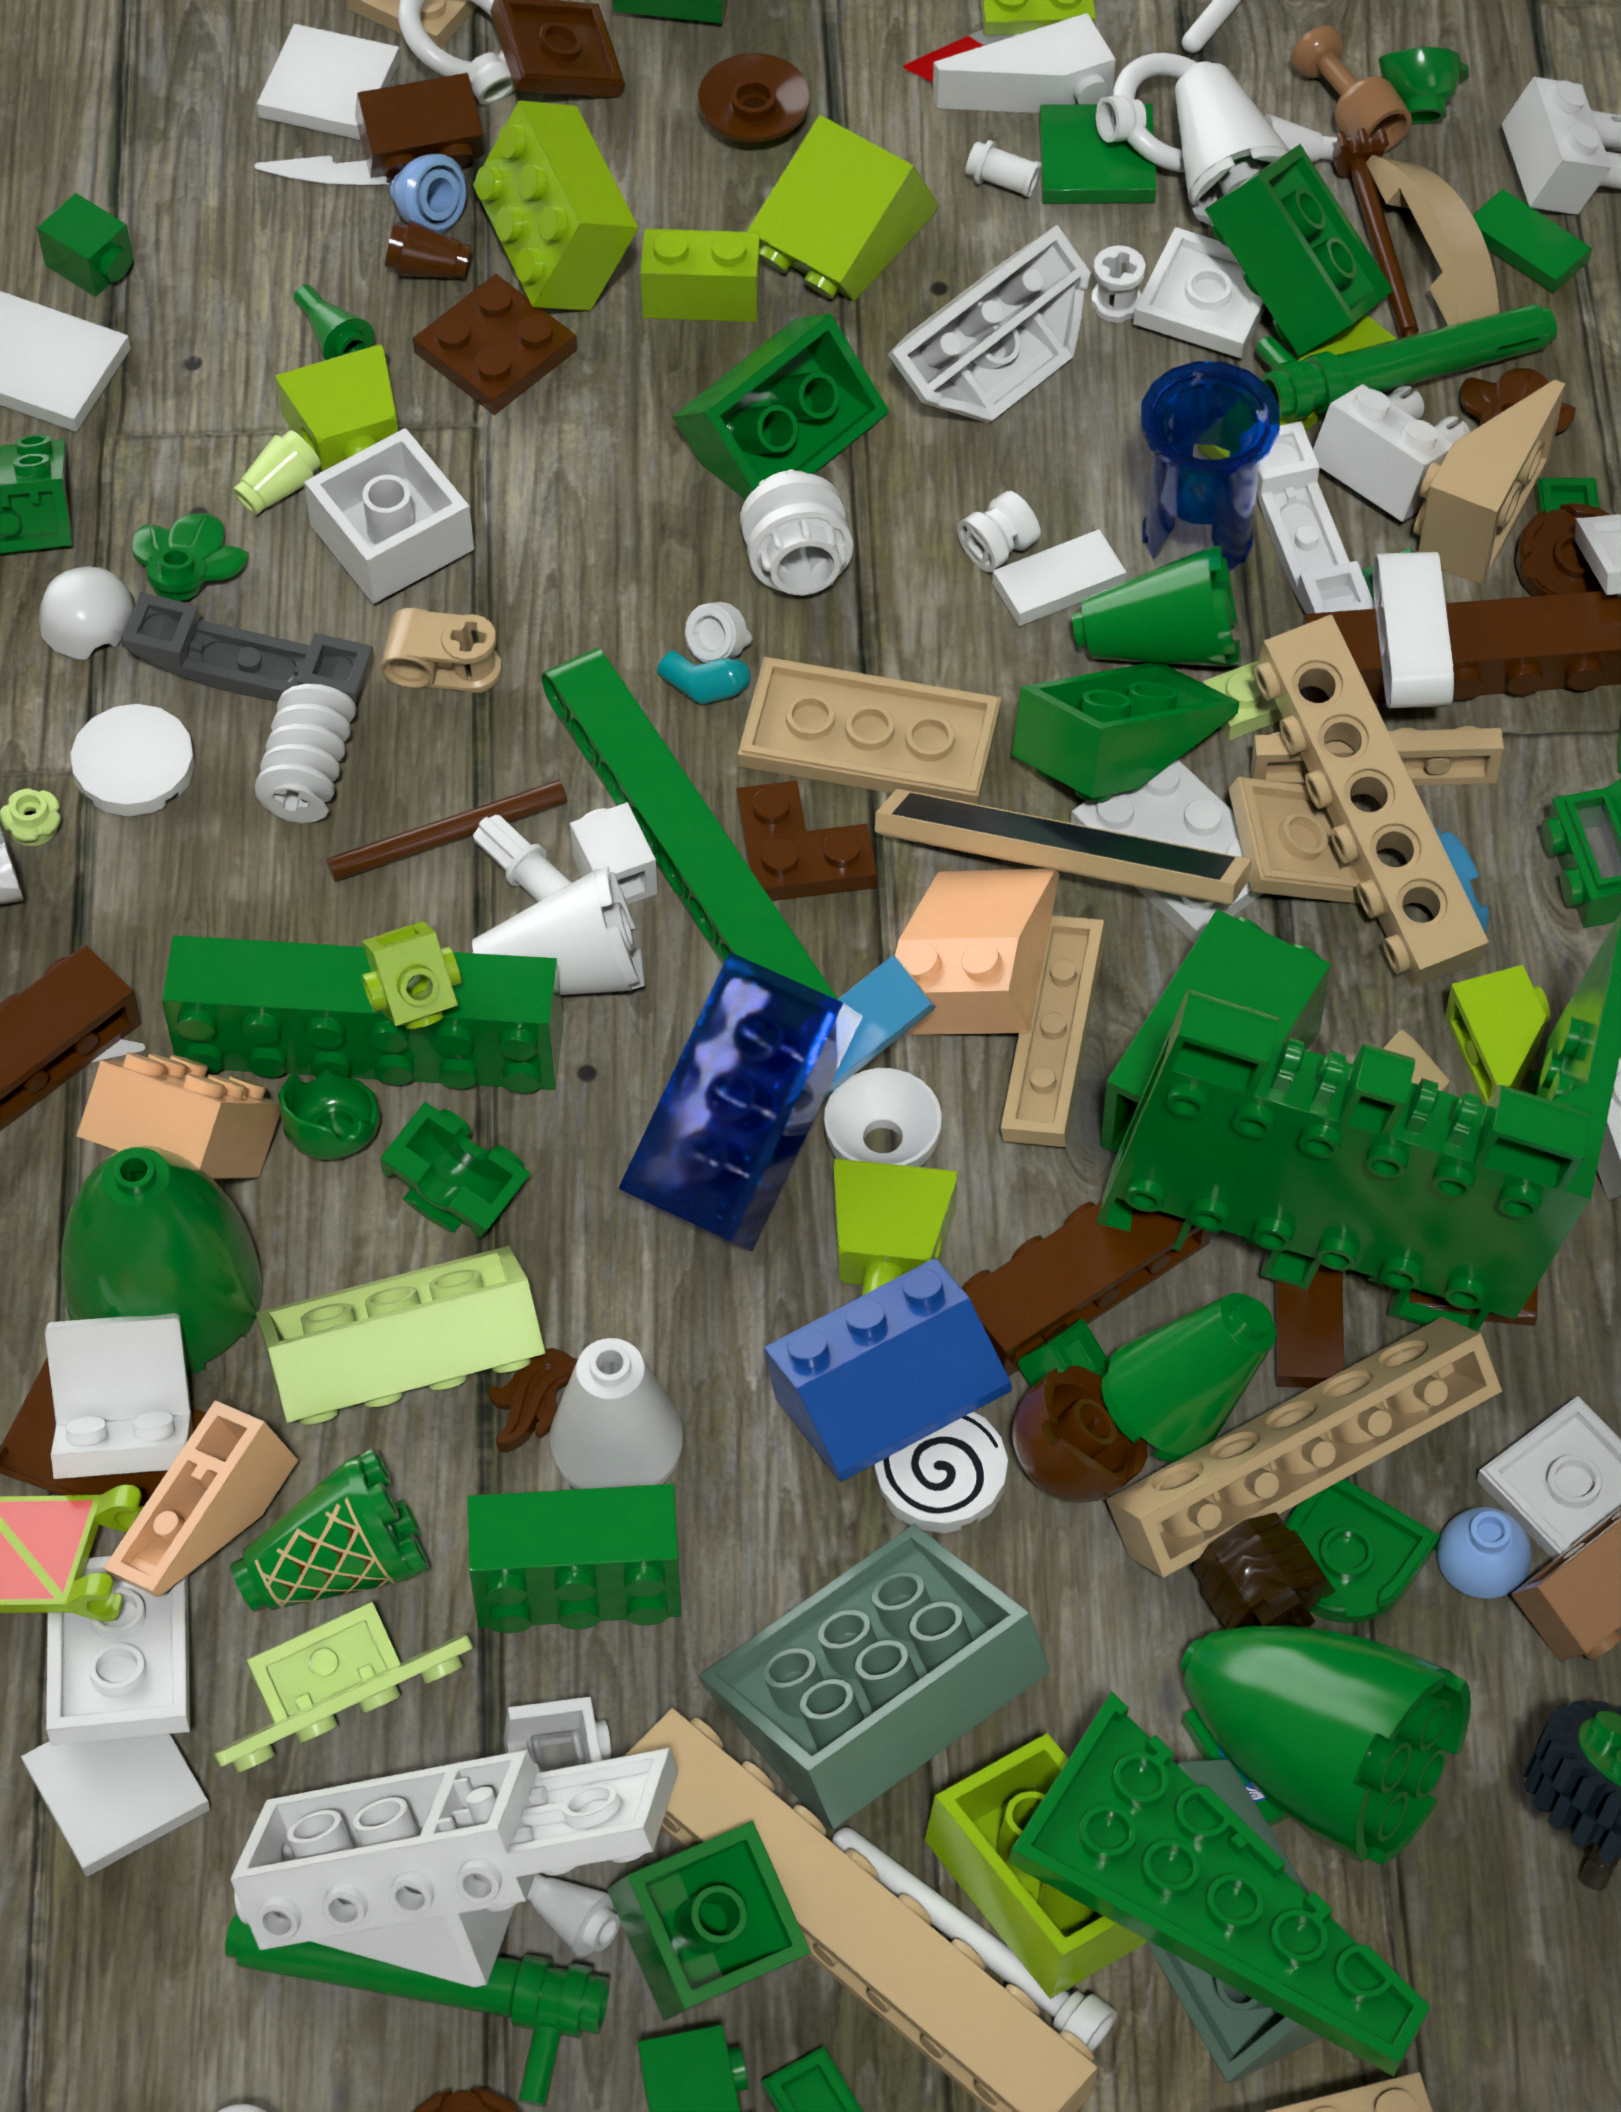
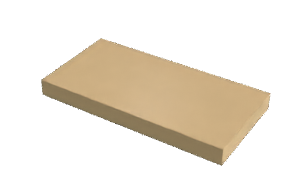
(869, 731)

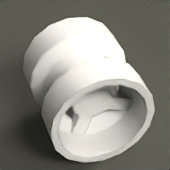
(995, 533)

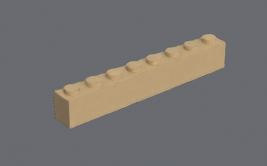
(878, 1942)

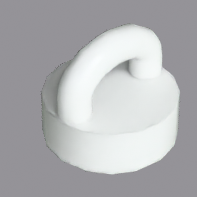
(716, 632)

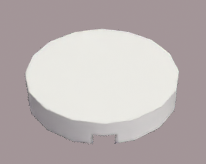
(132, 759)

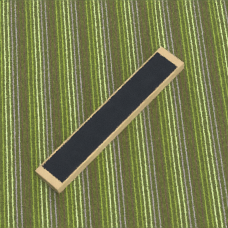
(1063, 846)

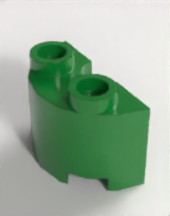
(449, 1174)

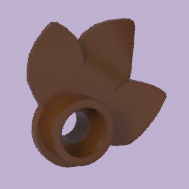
(1490, 399)

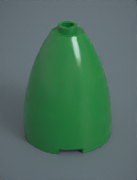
(161, 1241)
(1331, 1728)

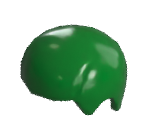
(328, 1115)

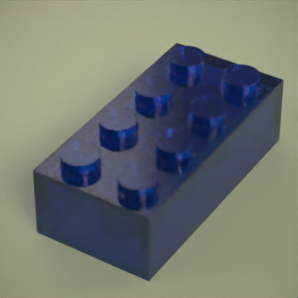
(741, 1101)

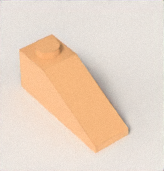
(204, 1500)

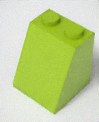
(841, 211)

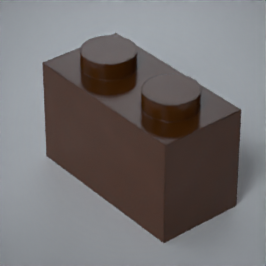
(418, 121)

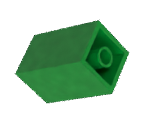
(1230, 963)

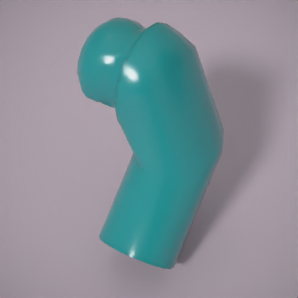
(705, 681)

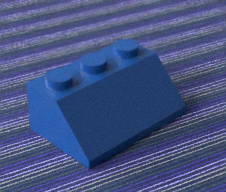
(886, 1369)

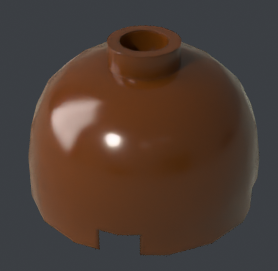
(1071, 1440)

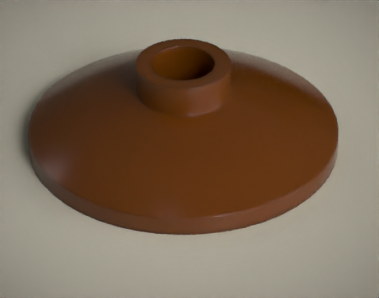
(753, 97)

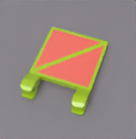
(48, 1546)

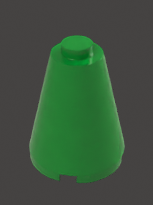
(1165, 615)
(1188, 1374)

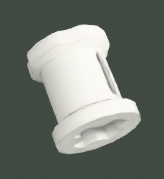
(1111, 281)

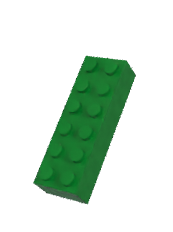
(306, 1011)

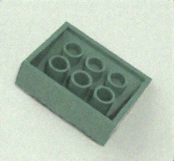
(877, 1673)

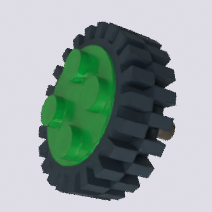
(1579, 1781)

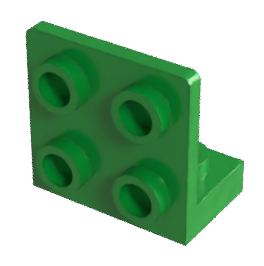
(33, 495)

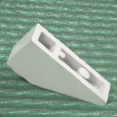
(1037, 68)

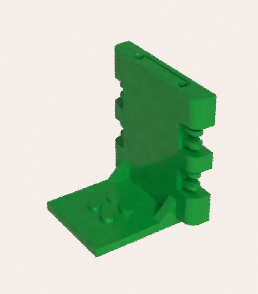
(1365, 1163)

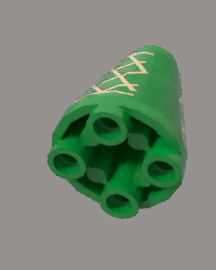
(333, 1541)

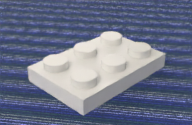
(1177, 811)
(120, 1673)

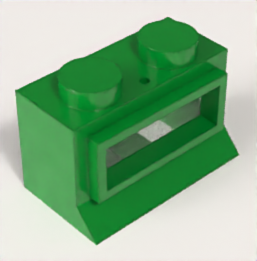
(1587, 841)

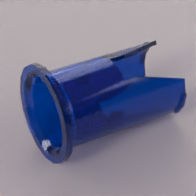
(1206, 407)

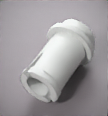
(1002, 168)

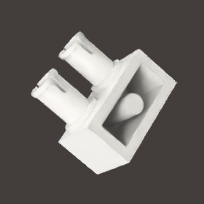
(1562, 145)
(1383, 446)

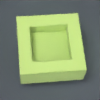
(1253, 709)

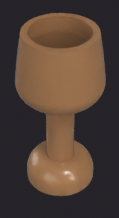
(1364, 102)

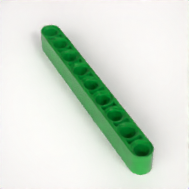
(674, 819)

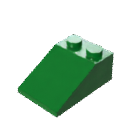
(1115, 726)

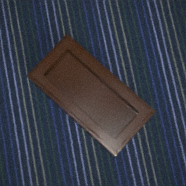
(1309, 1330)

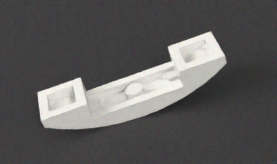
(1305, 530)

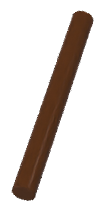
(444, 830)

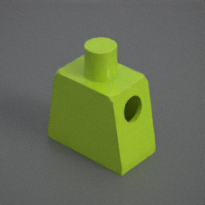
(339, 404)
(889, 1219)

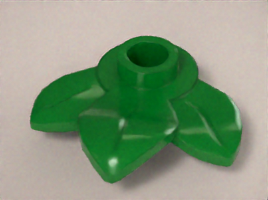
(186, 555)

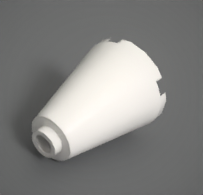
(1220, 134)
(581, 927)
(615, 1421)

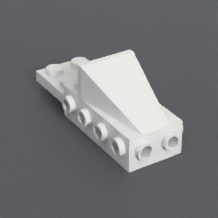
(439, 1856)

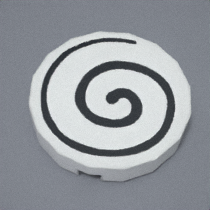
(946, 1476)

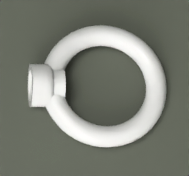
(487, 72)
(1125, 118)

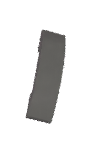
(238, 659)

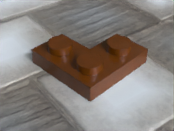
(798, 861)

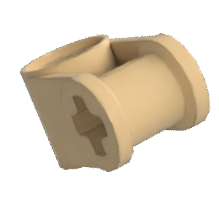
(435, 647)

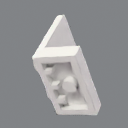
(118, 1394)

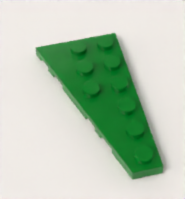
(1193, 1878)

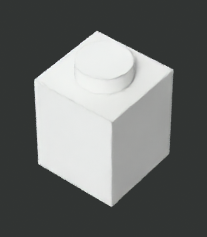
(615, 841)

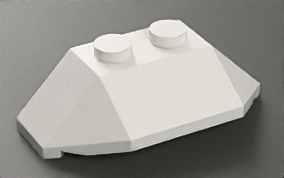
(999, 332)

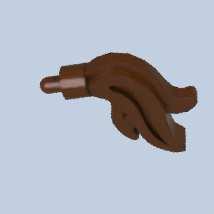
(532, 1397)

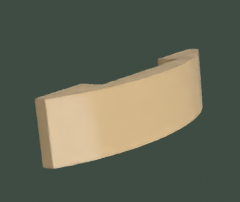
(1467, 278)

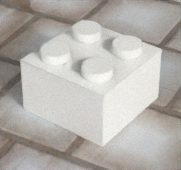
(389, 515)

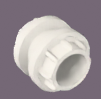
(796, 532)

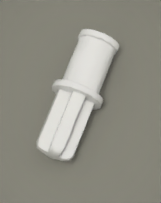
(523, 862)

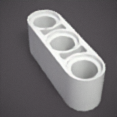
(1413, 630)

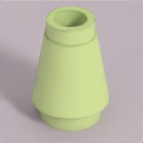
(277, 472)

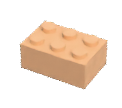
(173, 1106)

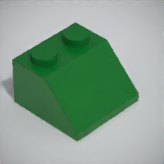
(708, 1920)

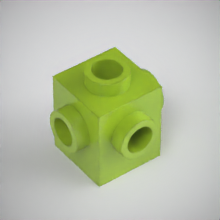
(399, 957)

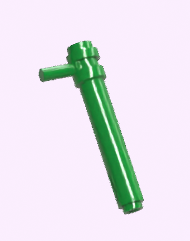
(1401, 362)
(526, 1991)

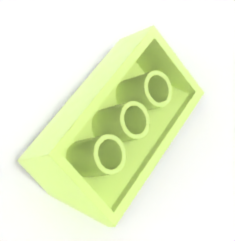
(401, 1335)

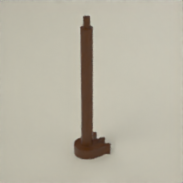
(1350, 163)

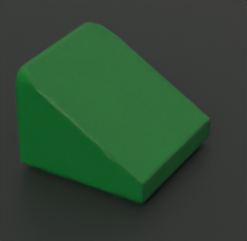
(1070, 1346)

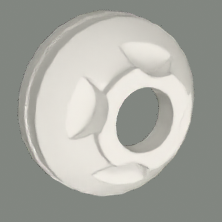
(888, 1101)

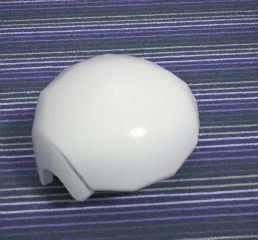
(84, 611)

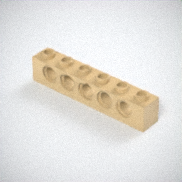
(1320, 658)
(1304, 1444)

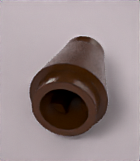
(426, 252)

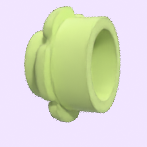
(34, 828)

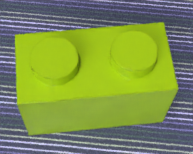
(700, 275)

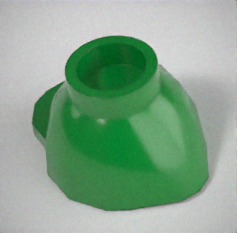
(1424, 80)

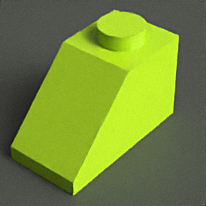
(1497, 1026)

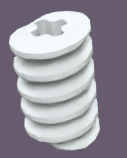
(304, 752)

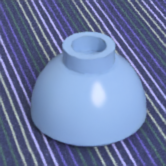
(430, 191)
(1484, 1553)

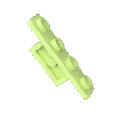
(327, 1672)

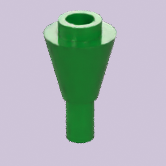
(333, 327)

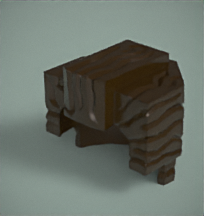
(1262, 1576)

